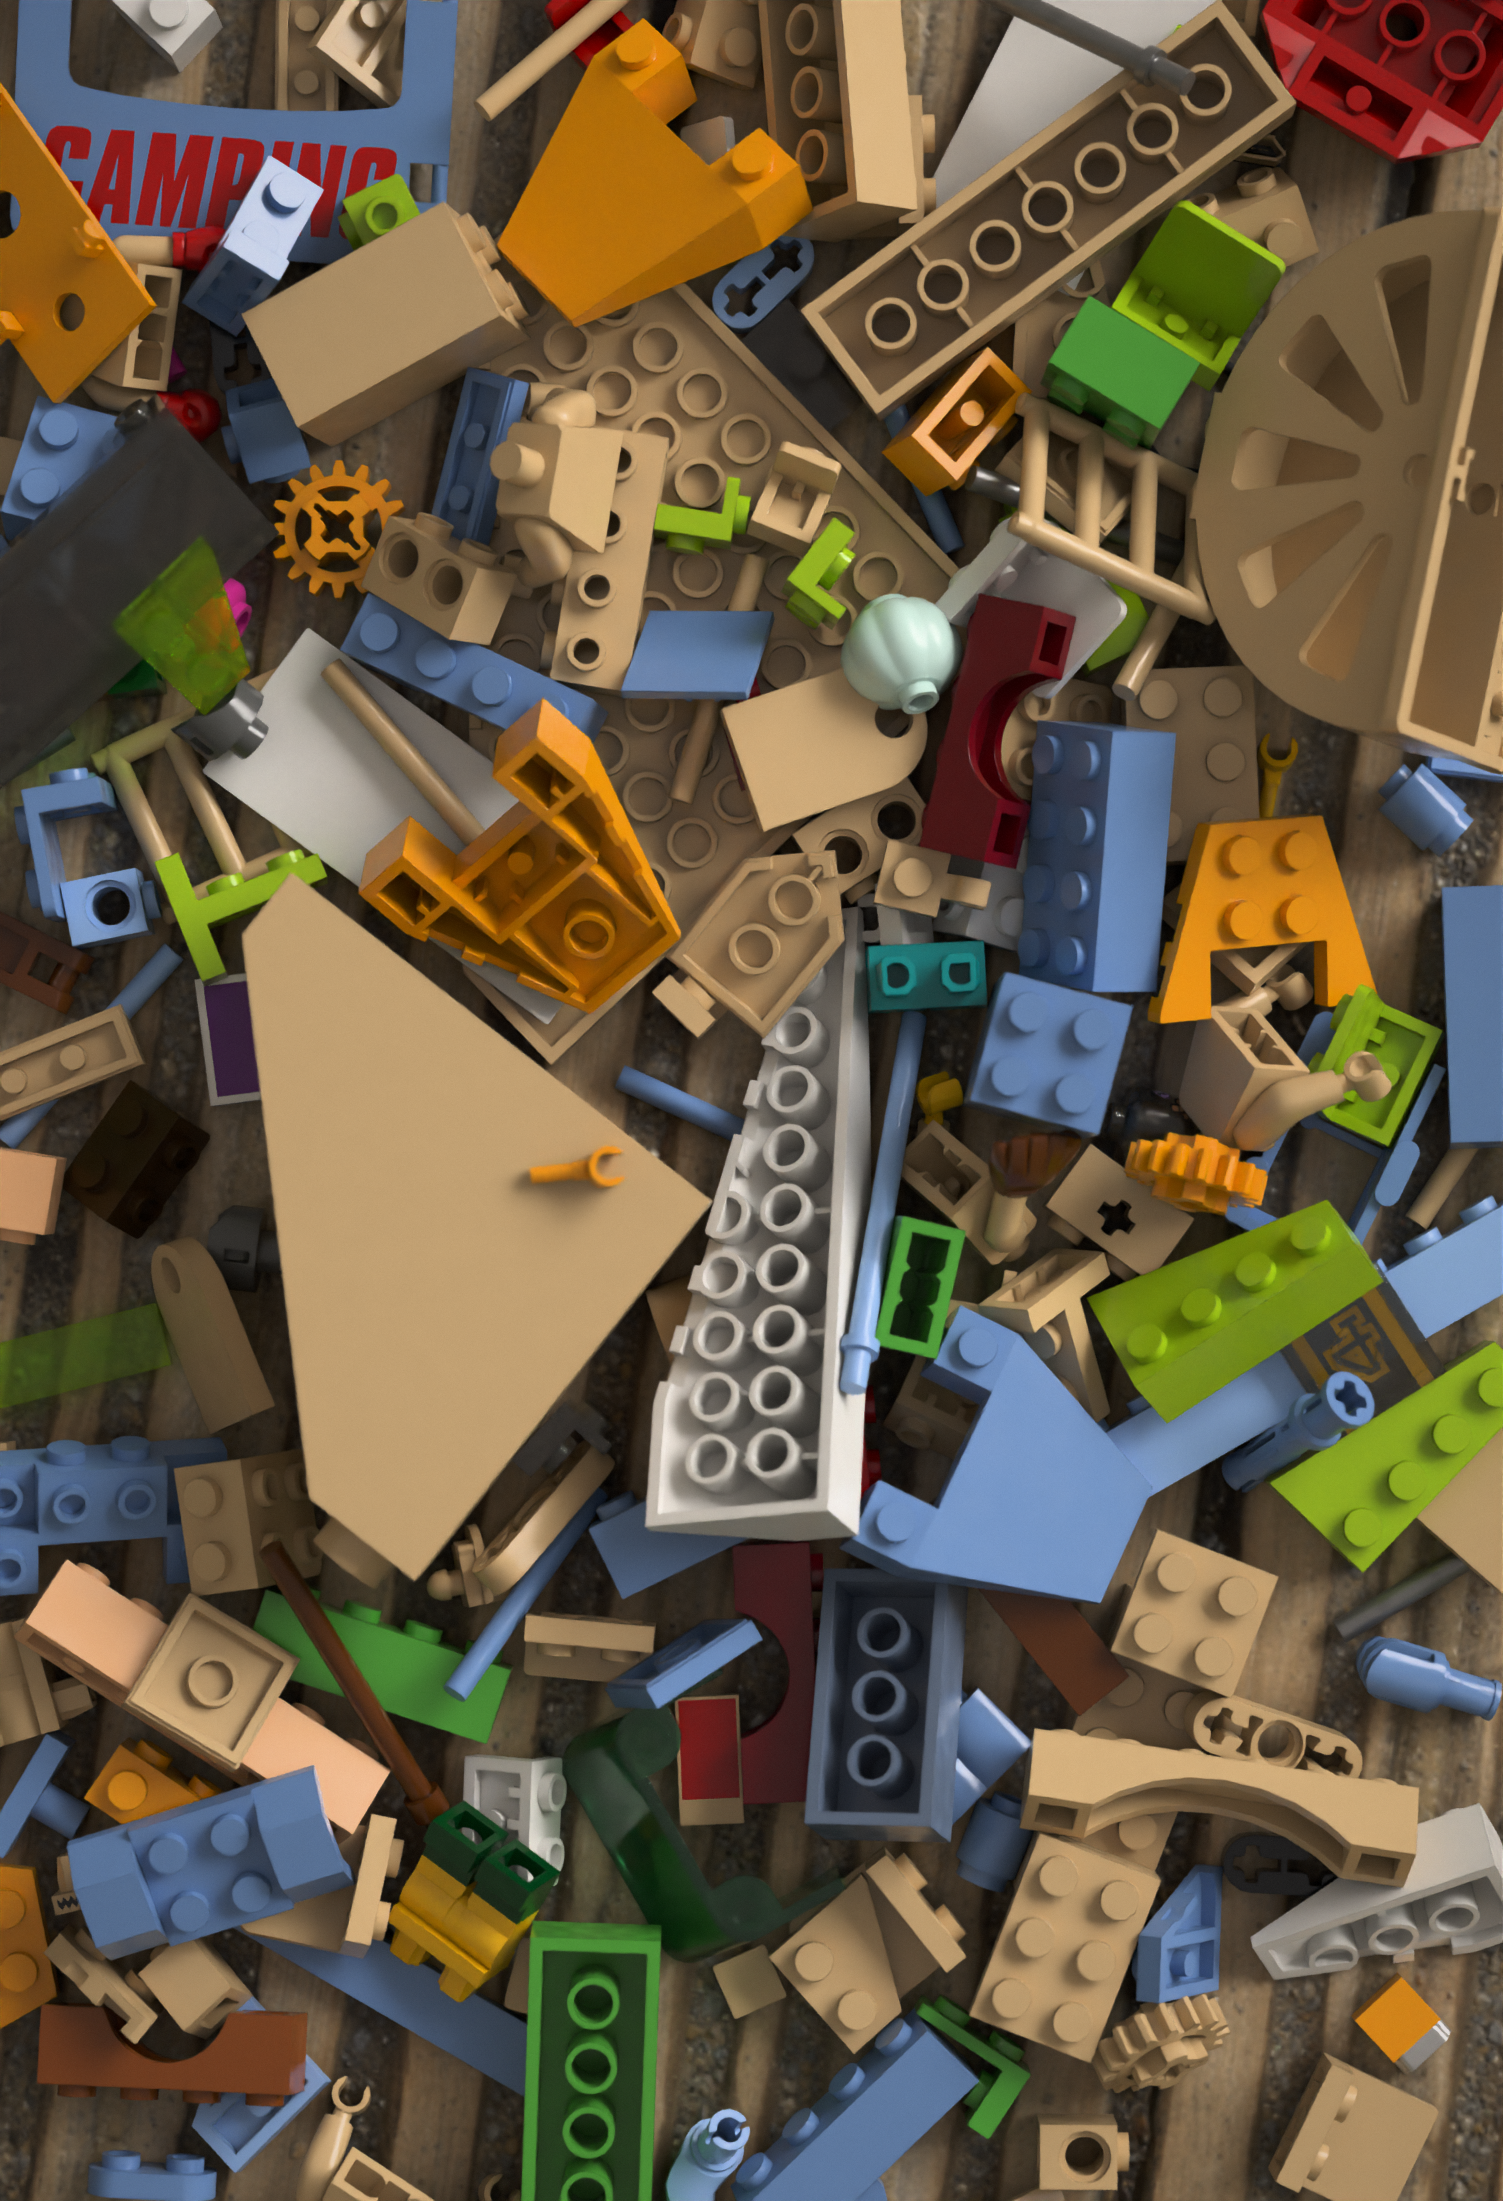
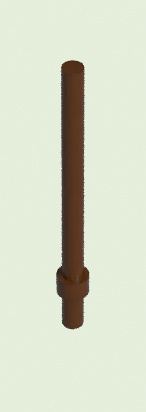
(423, 1797)

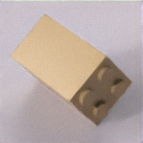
(388, 324)

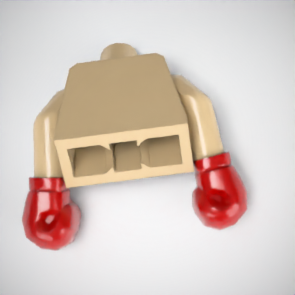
(143, 358)

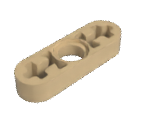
(542, 1518)
(1237, 1709)

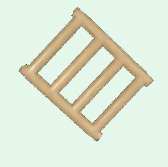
(1083, 547)
(116, 761)

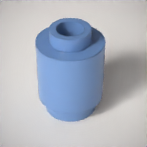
(1424, 808)
(993, 1842)

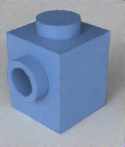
(264, 433)

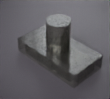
(803, 365)

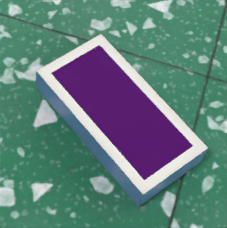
(228, 1041)

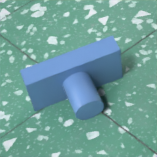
(39, 1798)

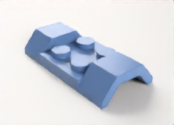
(207, 1865)

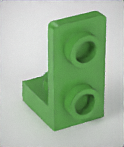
(995, 2091)

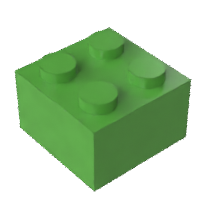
(1117, 374)

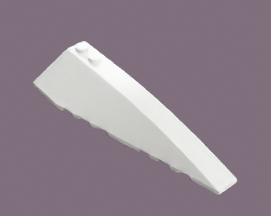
(753, 1406)

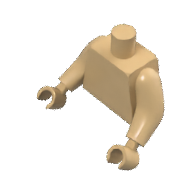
(555, 483)
(1250, 1084)
(358, 2176)

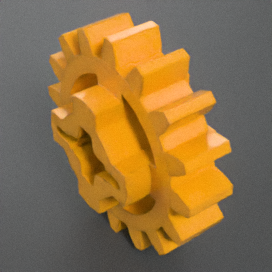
(317, 552)
(1195, 1173)

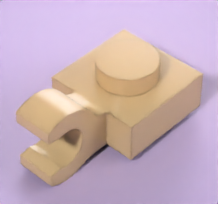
(917, 880)

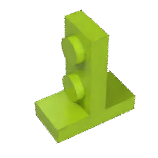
(227, 901)

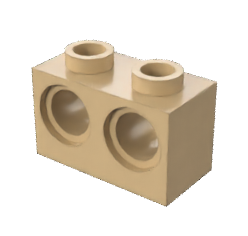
(439, 578)
(859, 824)

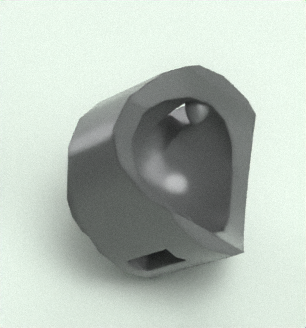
(227, 725)
(244, 1247)

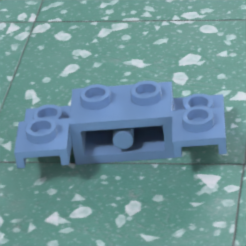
(94, 1496)

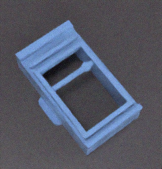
(1392, 1166)

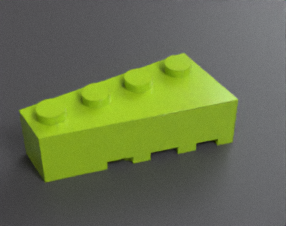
(1232, 1305)
(1398, 1462)

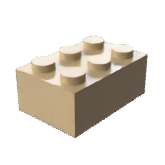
(1213, 745)

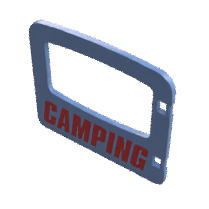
(188, 166)

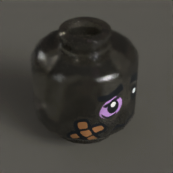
(1144, 1116)

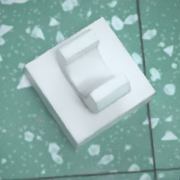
(897, 926)

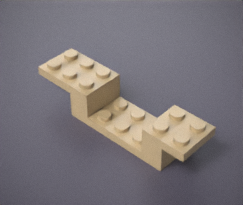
(1088, 1897)

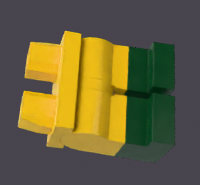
(467, 1901)

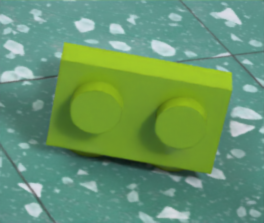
(1199, 287)
(1401, 1046)

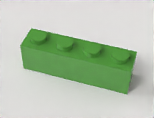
(399, 1664)

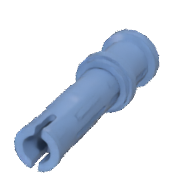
(1311, 1424)

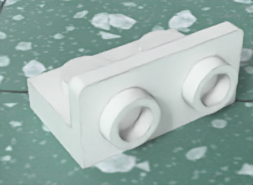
(521, 1799)

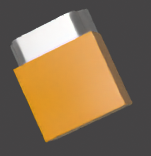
(1402, 2024)

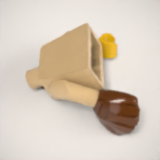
(967, 1191)

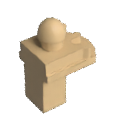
(462, 1581)

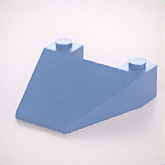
(1032, 1495)

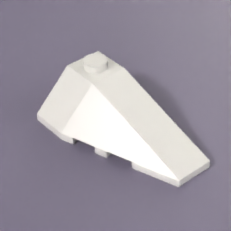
(1446, 1900)

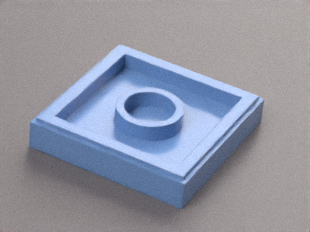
(682, 1663)

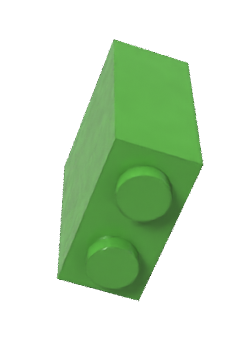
(918, 1285)

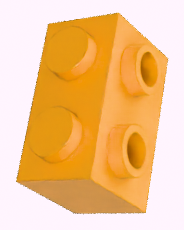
(957, 422)
(144, 1783)

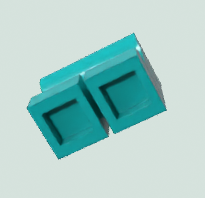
(926, 977)

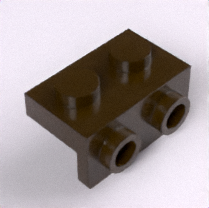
(134, 1160)

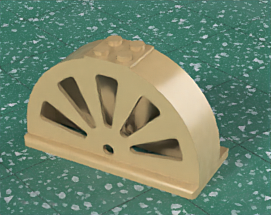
(1363, 491)

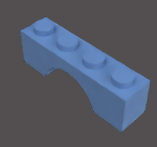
(459, 670)

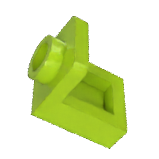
(377, 210)
(692, 529)

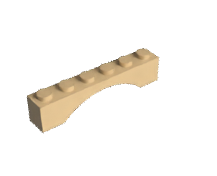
(1348, 1823)

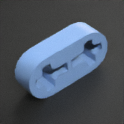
(774, 291)

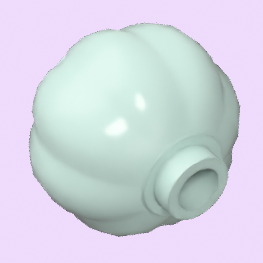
(901, 653)

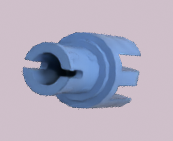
(1423, 1679)

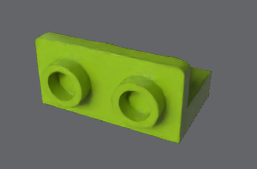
(821, 566)

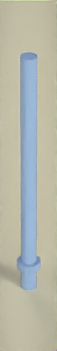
(860, 1343)

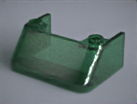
(610, 1778)

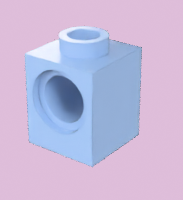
(82, 901)

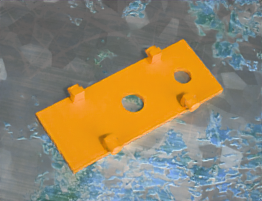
(57, 254)

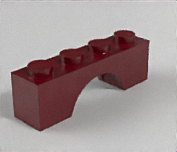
(1006, 657)
(776, 1588)

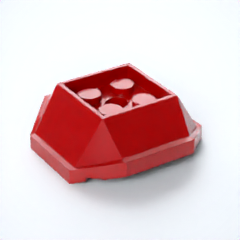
(1388, 92)

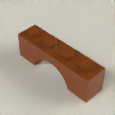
(251, 2055)

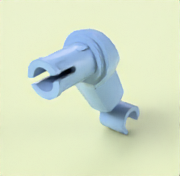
(707, 2157)

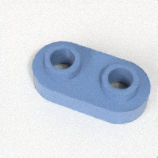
(178, 2179)

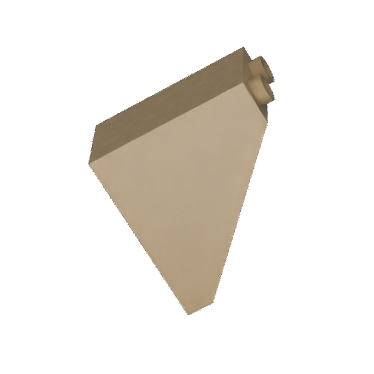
(418, 1261)

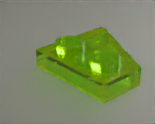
(188, 629)

